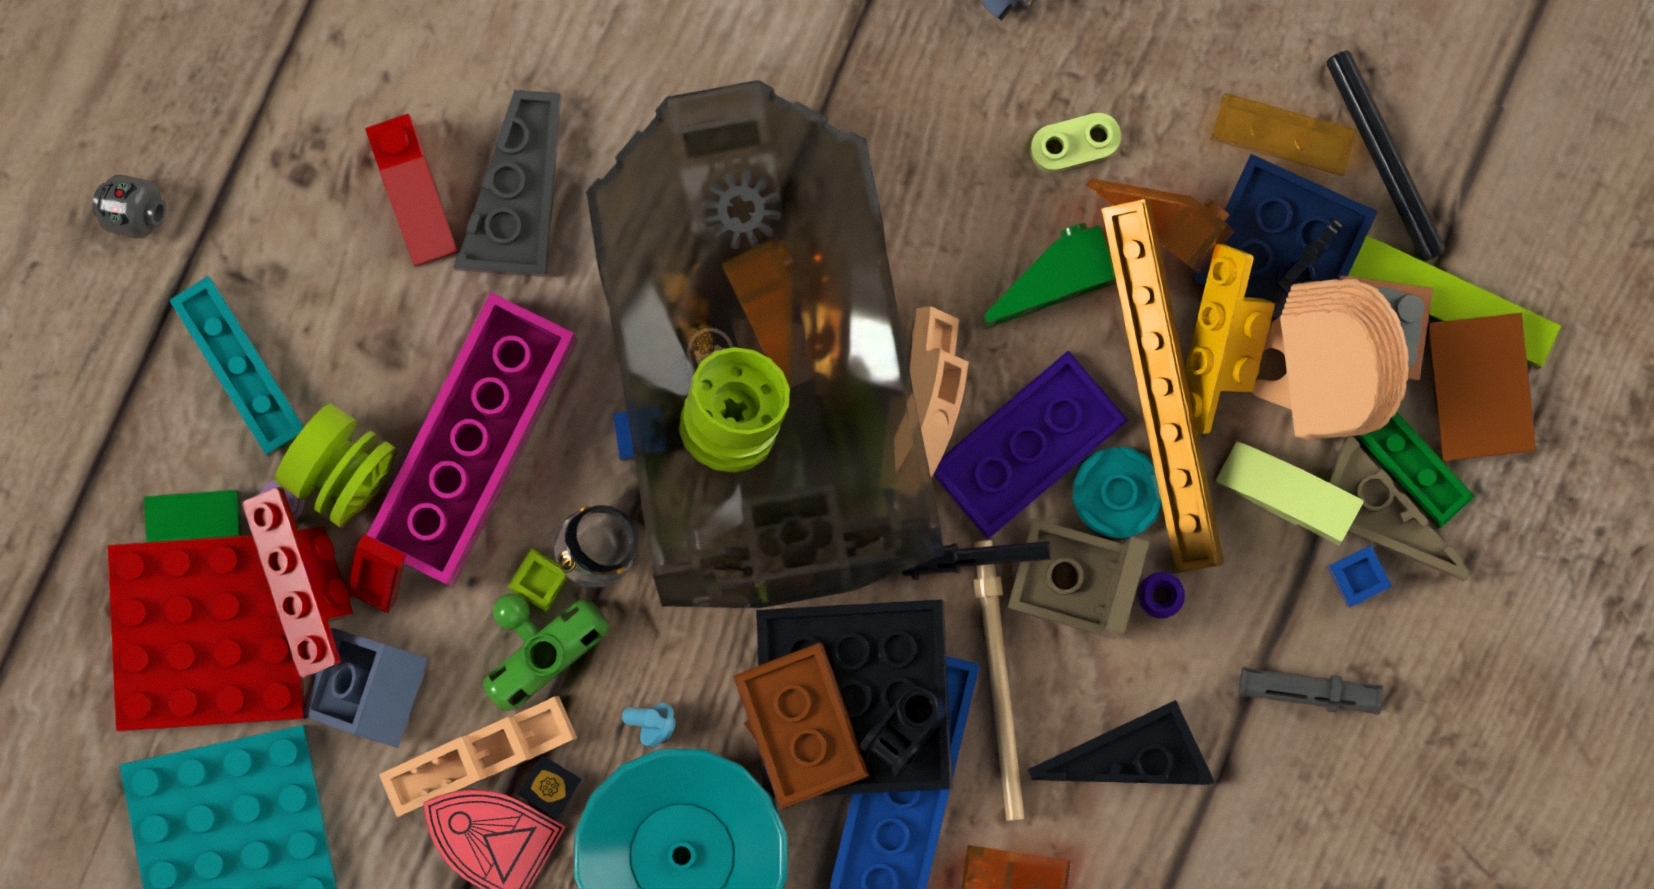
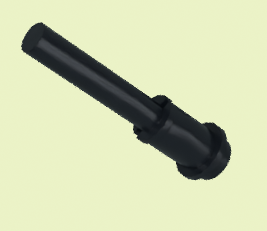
(955, 558)

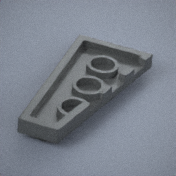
(516, 199)

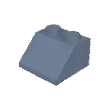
(367, 690)

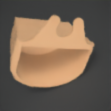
(1341, 359)

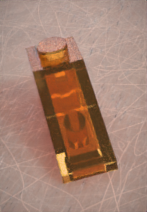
(1180, 220)
(765, 293)

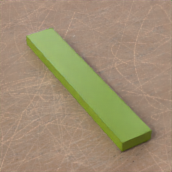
(1451, 295)

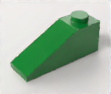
(1063, 272)

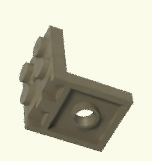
(1104, 586)

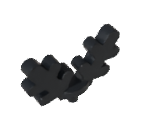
(1310, 254)

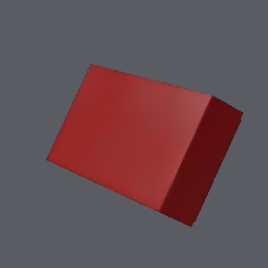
(376, 573)

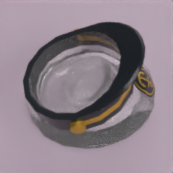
(596, 545)

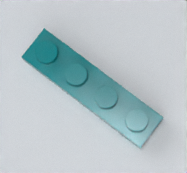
(238, 365)

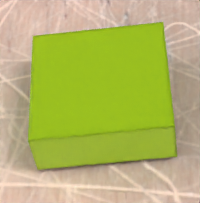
(538, 580)

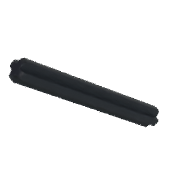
(1385, 155)

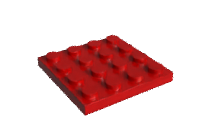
(197, 637)

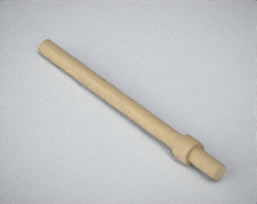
(988, 589)

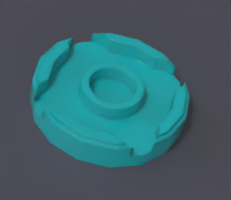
(1117, 493)

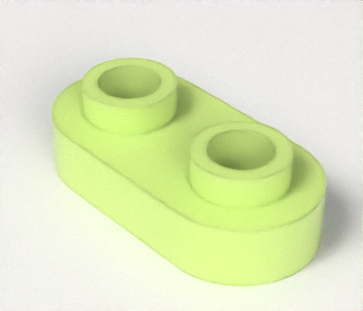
(1076, 143)

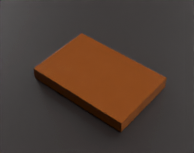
(1481, 387)
(801, 726)

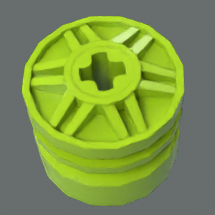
(734, 409)
(327, 459)

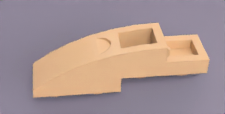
(936, 379)

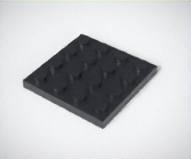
(874, 658)

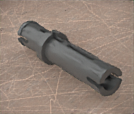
(1302, 689)

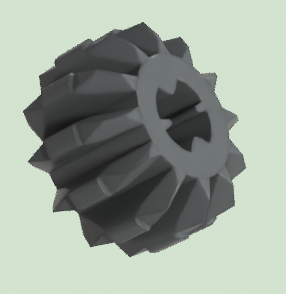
(747, 195)

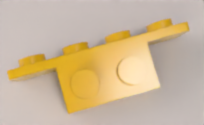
(1226, 335)

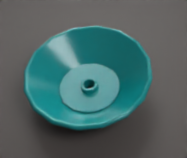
(676, 802)

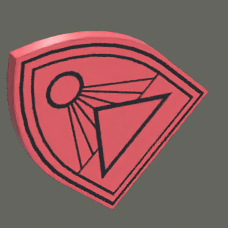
(491, 837)

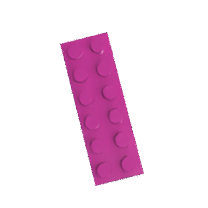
(472, 438)

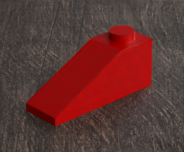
(411, 189)

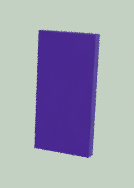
(1028, 445)

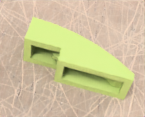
(1289, 492)

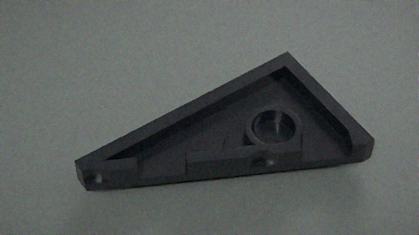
(1144, 750)

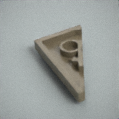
(1390, 516)

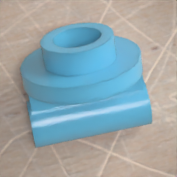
(655, 723)

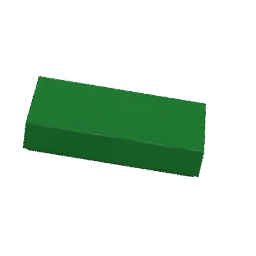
(192, 516)

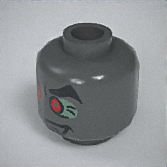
(129, 206)

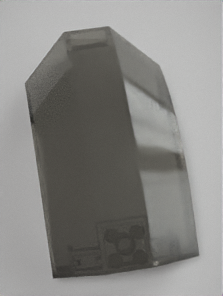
(849, 469)

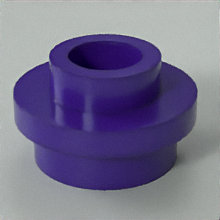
(1171, 584)

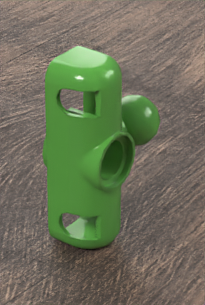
(522, 669)

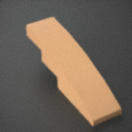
(478, 755)

